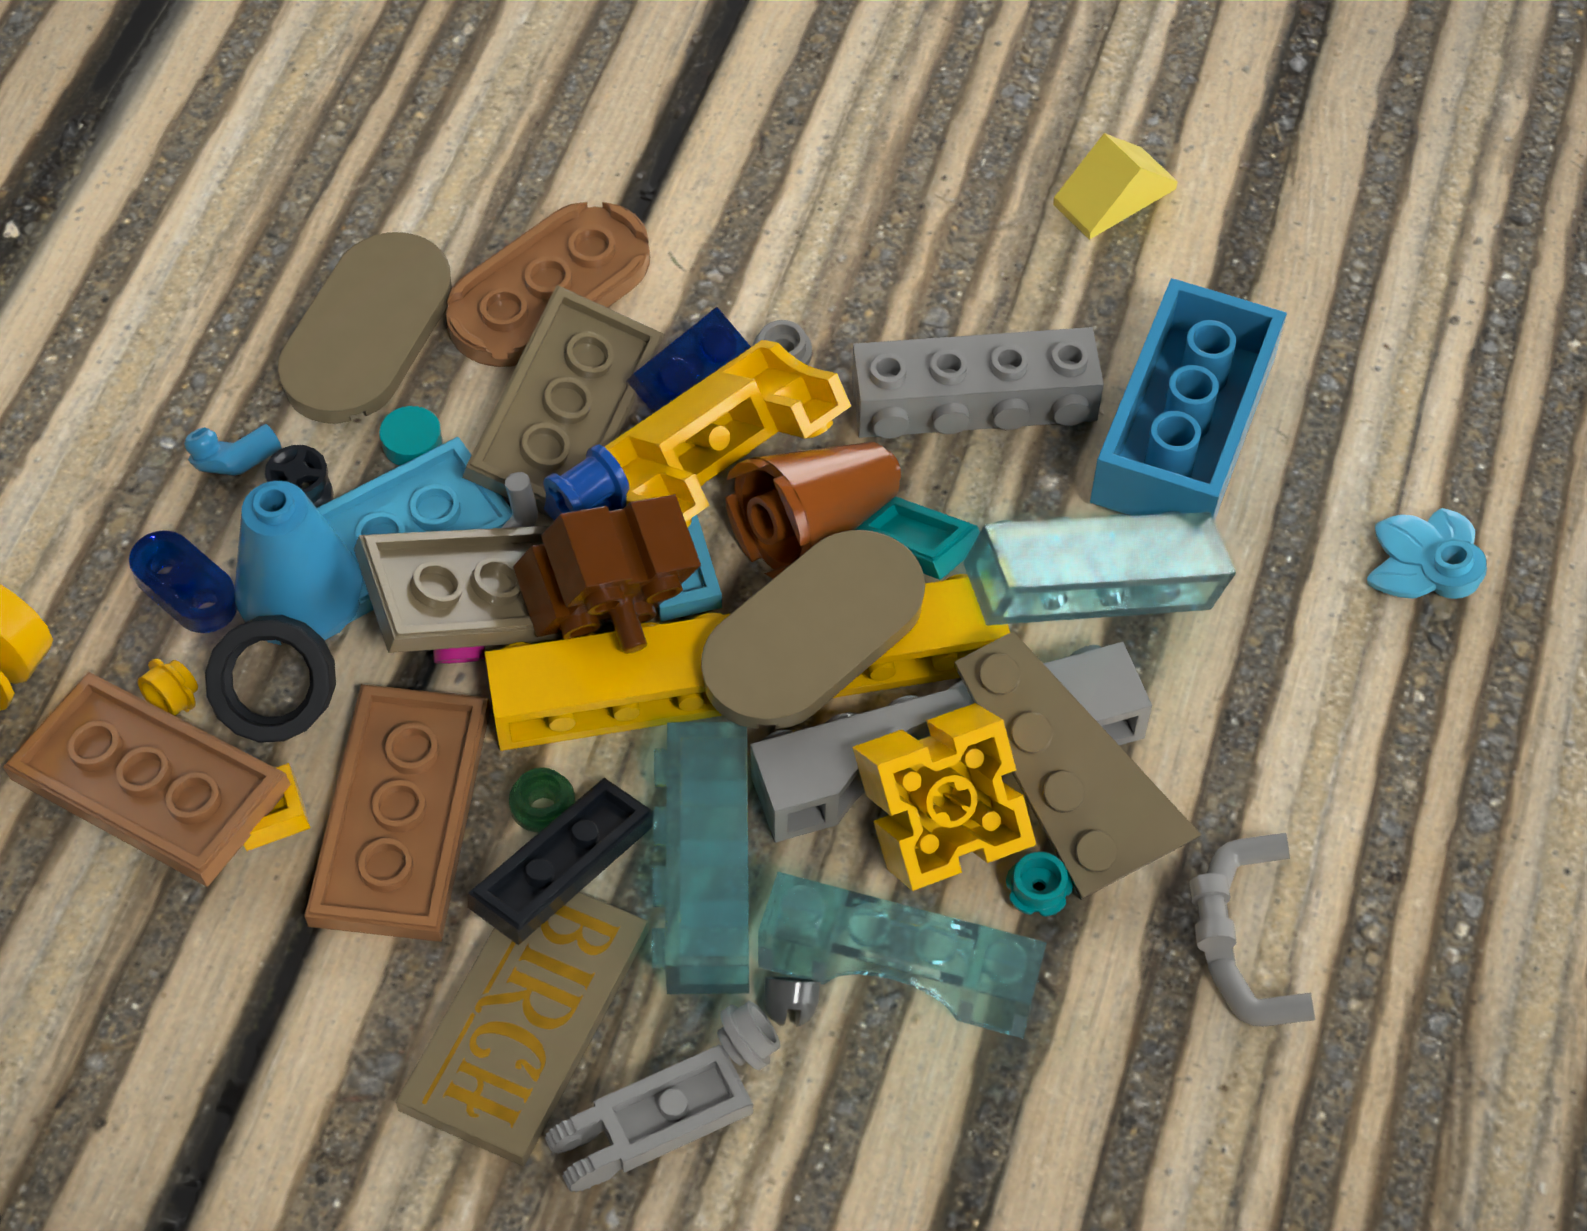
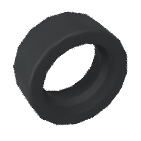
(253, 725)

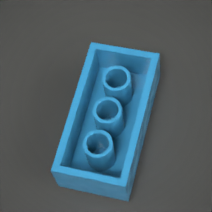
(1187, 404)

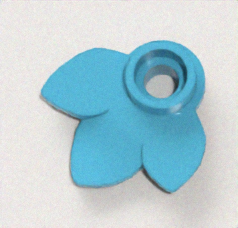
(1428, 556)

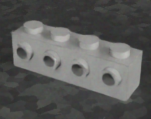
(976, 382)

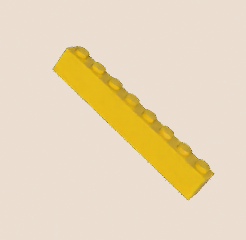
(596, 689)

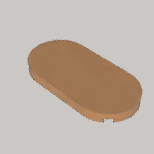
(578, 247)

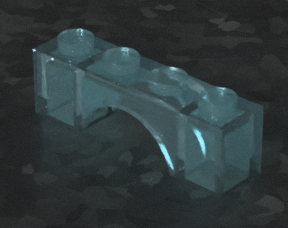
(835, 932)

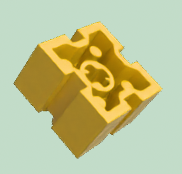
(944, 796)

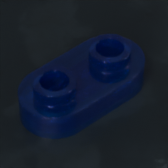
(187, 585)

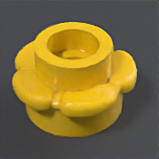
(168, 686)

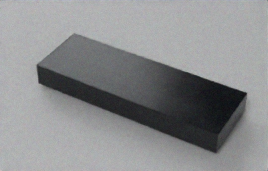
(560, 861)

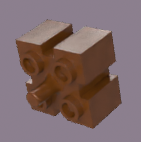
(607, 569)

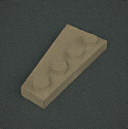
(1078, 781)

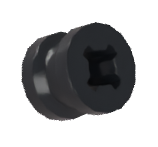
(302, 465)

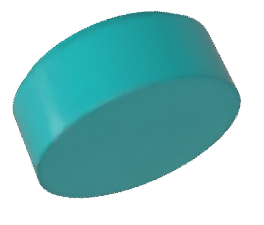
(409, 433)

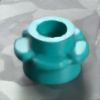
(1044, 869)

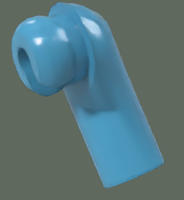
(228, 457)

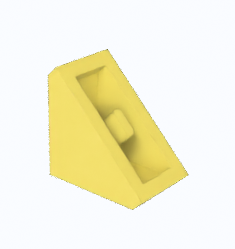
(1111, 186)

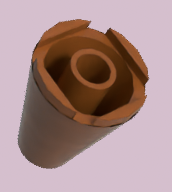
(801, 497)

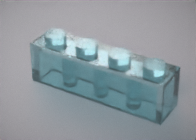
(1098, 567)
(706, 859)

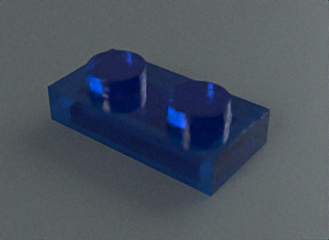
(688, 360)

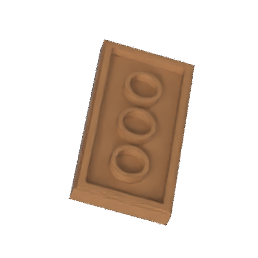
(148, 778)
(399, 813)

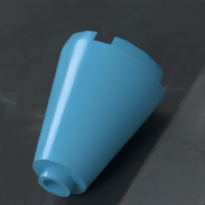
(293, 562)

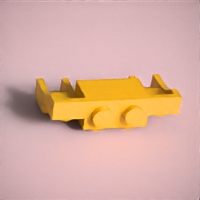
(724, 421)

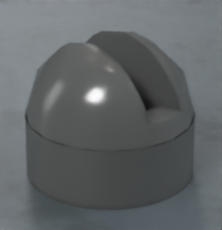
(791, 993)

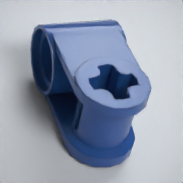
(588, 485)

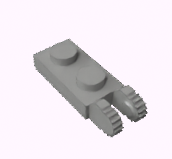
(653, 1117)

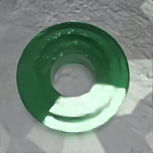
(535, 785)

